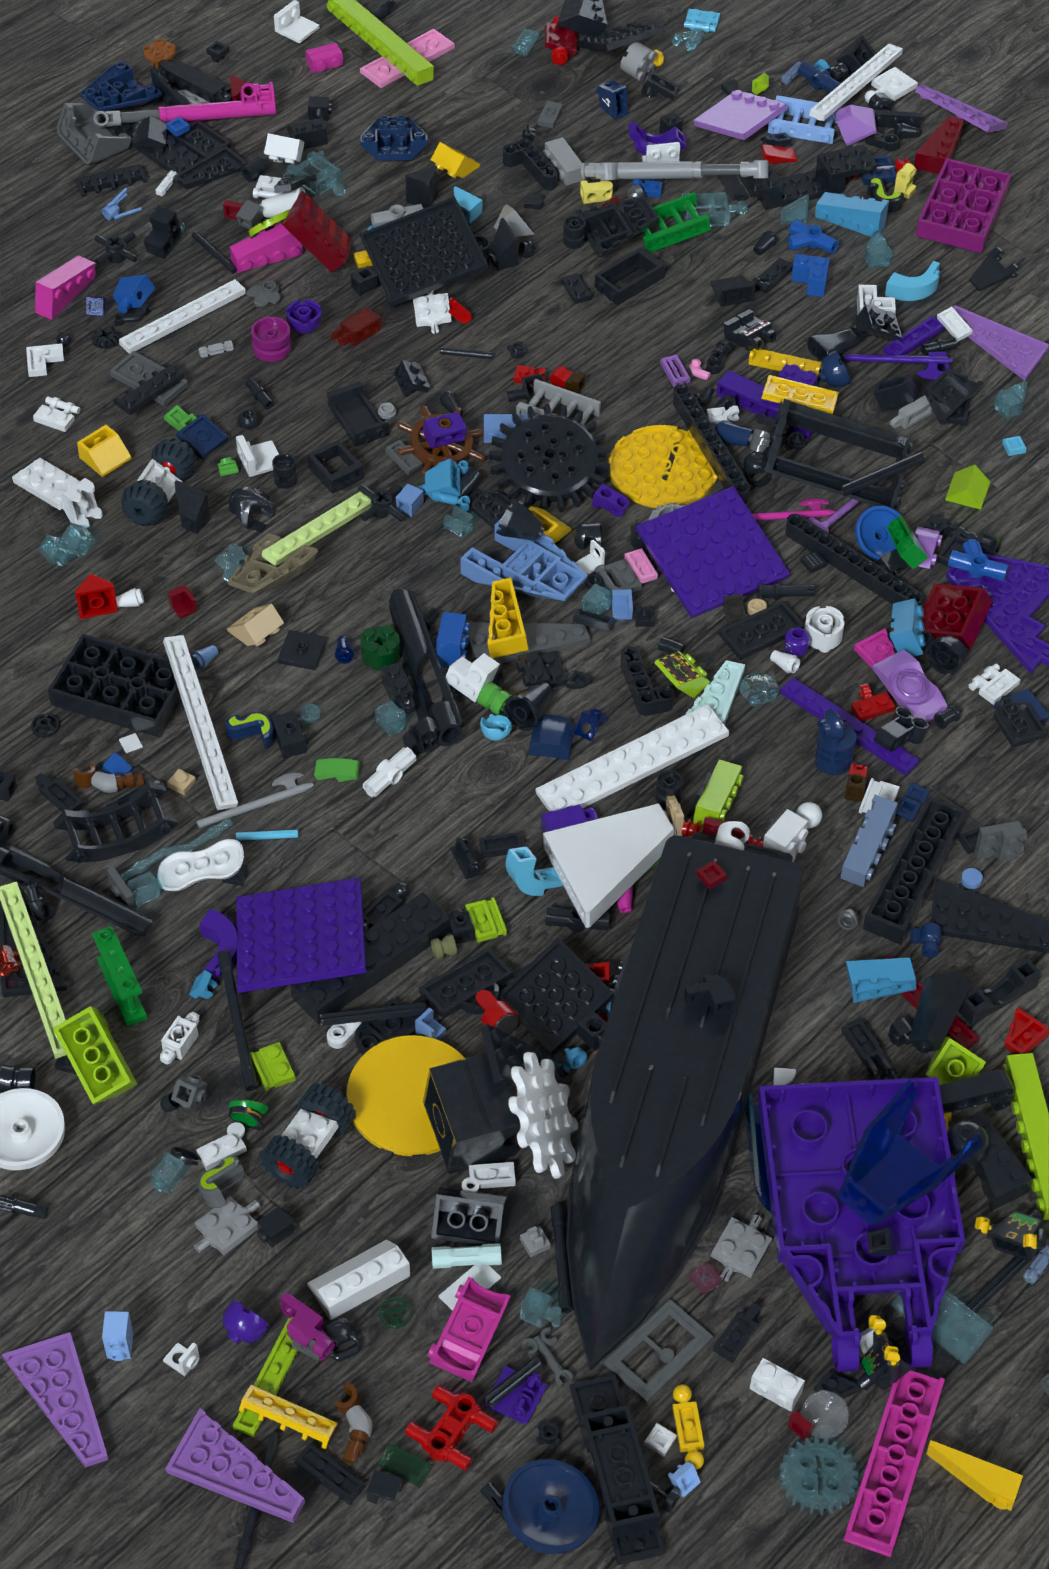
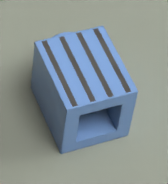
(409, 500)

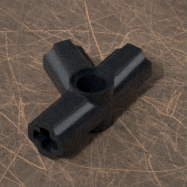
(570, 918)

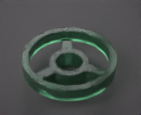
(395, 1309)

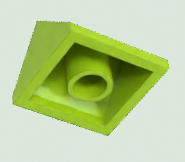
(968, 487)

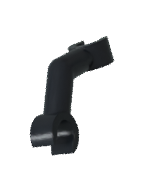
(121, 319)

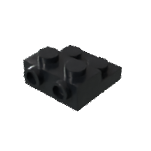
(541, 668)

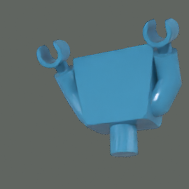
(443, 483)

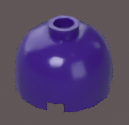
(304, 316)
(243, 1324)

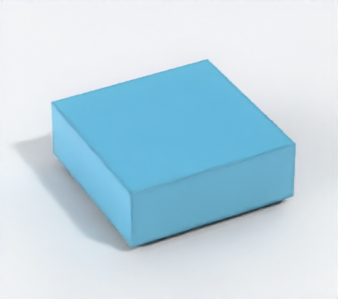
(1014, 445)

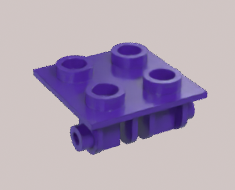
(523, 1400)

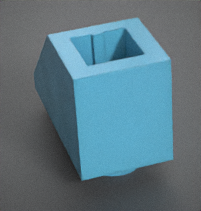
(469, 204)

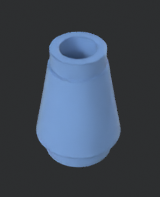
(203, 657)

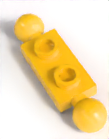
(688, 1426)

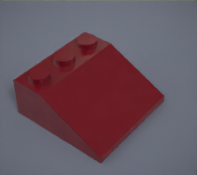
(956, 612)

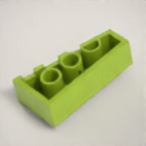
(719, 792)

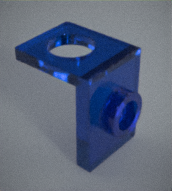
(592, 717)

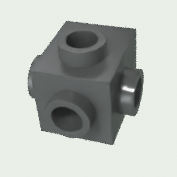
(189, 1091)

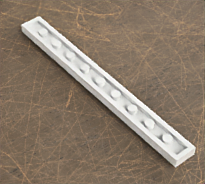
(855, 82)
(200, 722)

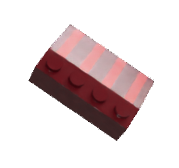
(318, 232)

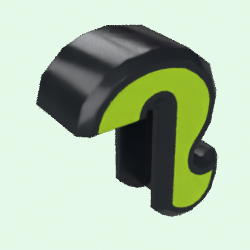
(877, 191)

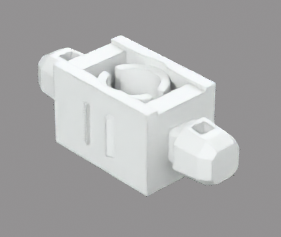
(178, 1049)

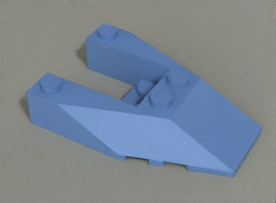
(535, 568)

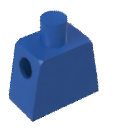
(132, 292)

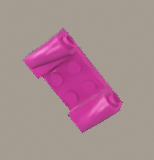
(468, 1330)

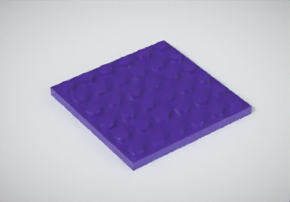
(712, 551)
(300, 935)

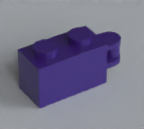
(566, 817)

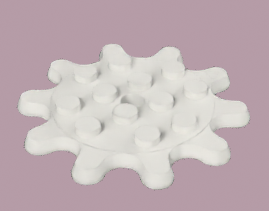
(548, 1133)

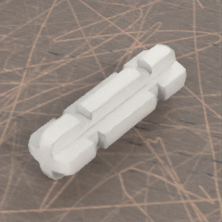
(166, 183)

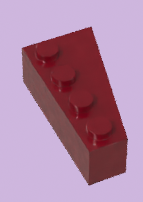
(940, 146)

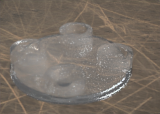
(826, 1413)

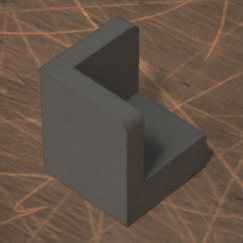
(249, 214)

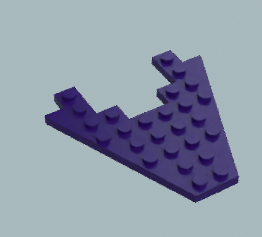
(1013, 606)

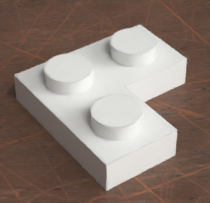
(40, 355)

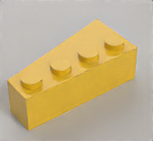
(506, 625)

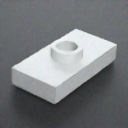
(954, 324)

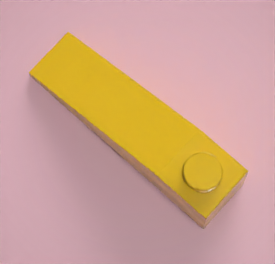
(986, 1479)

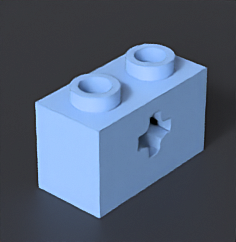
(117, 1335)

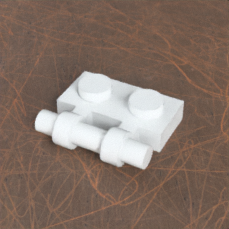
(55, 418)
(1000, 685)

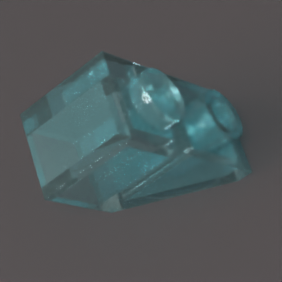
(877, 251)
(1011, 400)

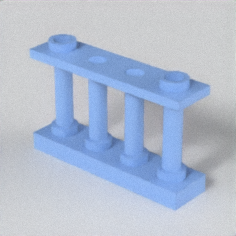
(801, 108)

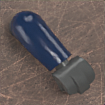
(742, 436)

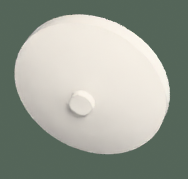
(29, 1128)

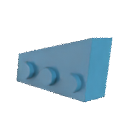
(879, 978)

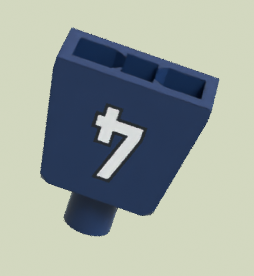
(613, 99)

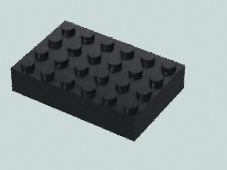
(117, 685)

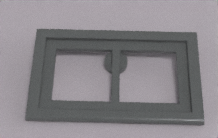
(675, 1364)

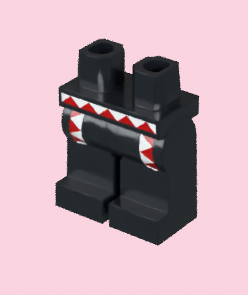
(749, 331)

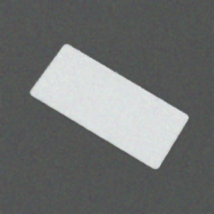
(483, 1275)

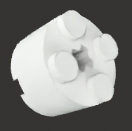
(824, 628)

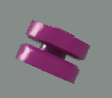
(271, 339)

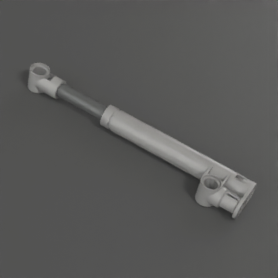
(670, 170)

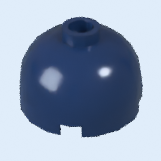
(834, 371)

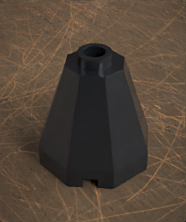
(520, 522)

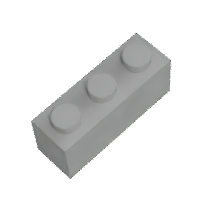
(563, 160)

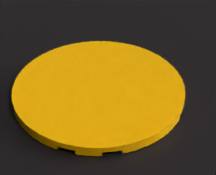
(642, 458)
(390, 1090)

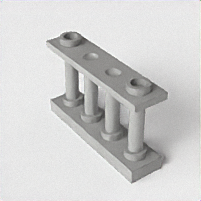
(559, 395)

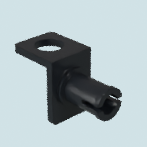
(521, 393)

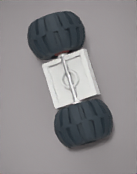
(148, 497)

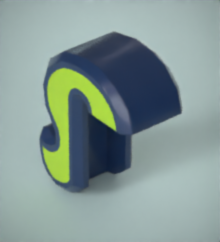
(251, 725)

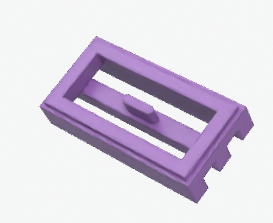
(678, 379)

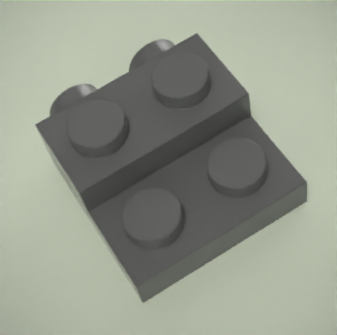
(1001, 840)

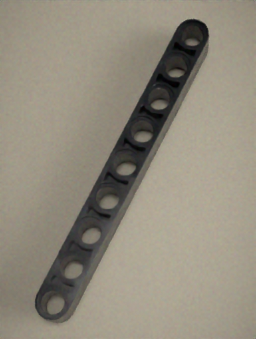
(709, 441)
(850, 561)

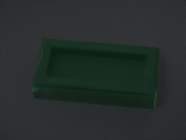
(405, 1465)

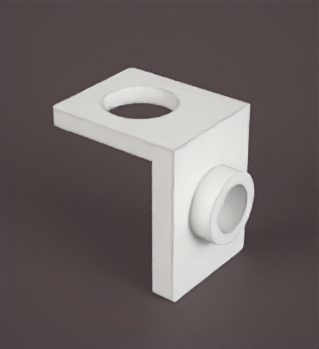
(592, 560)
(186, 1361)

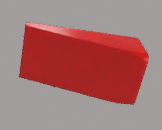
(777, 154)

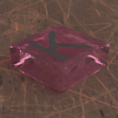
(705, 1279)

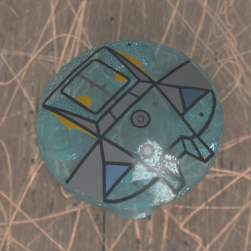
(759, 688)

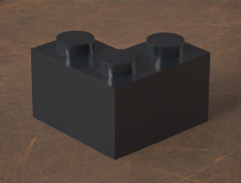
(165, 232)

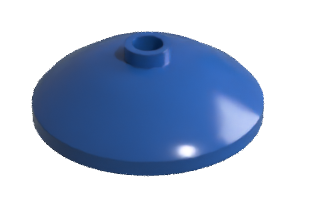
(874, 522)

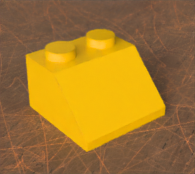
(453, 161)

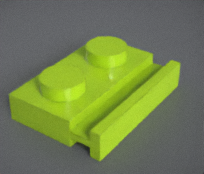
(486, 919)
(272, 1066)

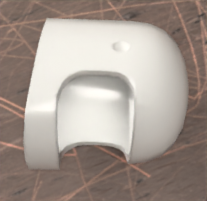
(724, 835)

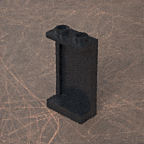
(356, 414)

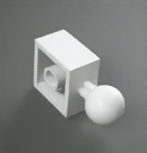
(791, 829)

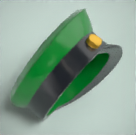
(248, 1113)

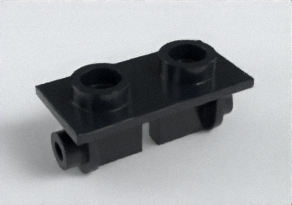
(466, 858)

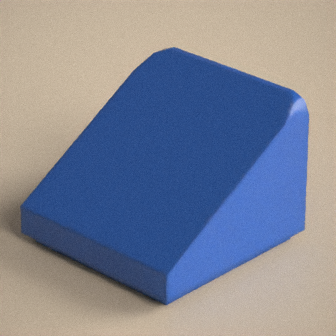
(116, 765)

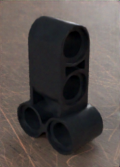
(901, 730)

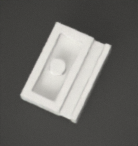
(881, 789)

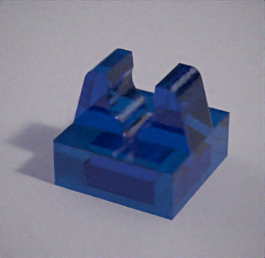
(95, 305)

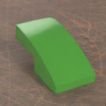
(178, 418)
(336, 767)

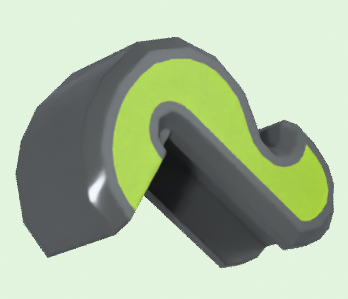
(219, 1179)

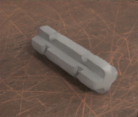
(215, 349)

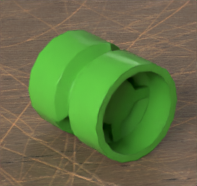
(493, 698)

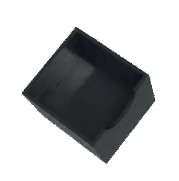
(470, 1113)

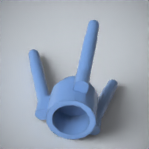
(112, 209)

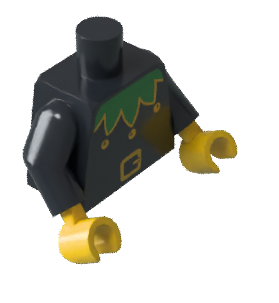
(1016, 1234)
(884, 1360)

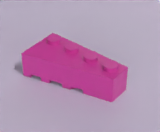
(265, 249)
(62, 286)

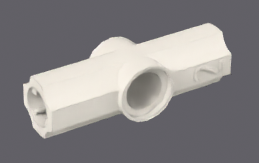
(389, 772)

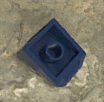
(552, 737)

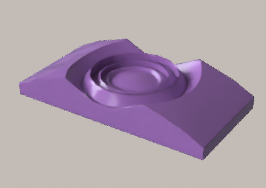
(910, 686)

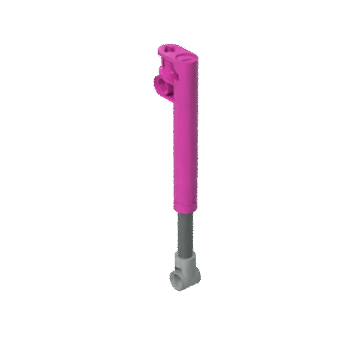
(258, 104)

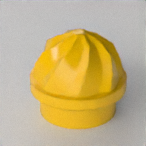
(659, 58)

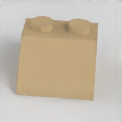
(256, 625)

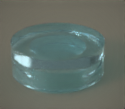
(310, 713)

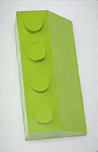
(95, 1055)

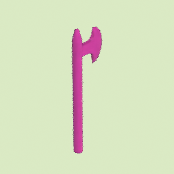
(813, 503)

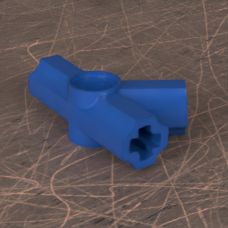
(810, 236)
(976, 562)

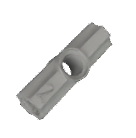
(394, 213)

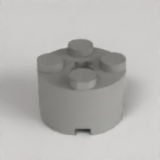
(638, 61)

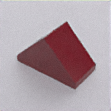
(236, 85)

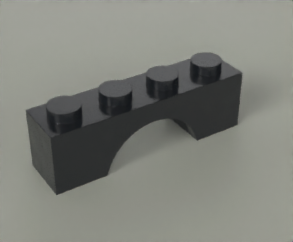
(1017, 982)

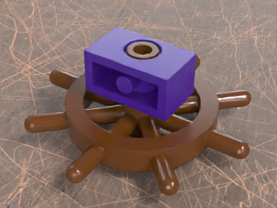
(441, 434)

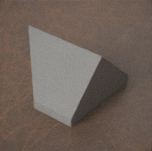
(515, 222)

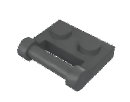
(622, 575)

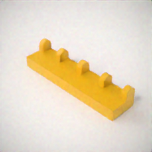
(777, 361)
(288, 1415)

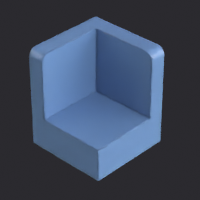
(622, 604)
(428, 1027)

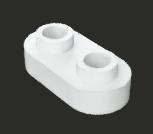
(347, 1033)

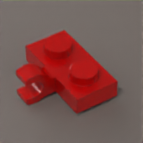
(870, 705)

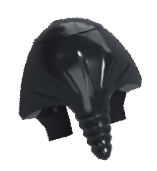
(242, 502)

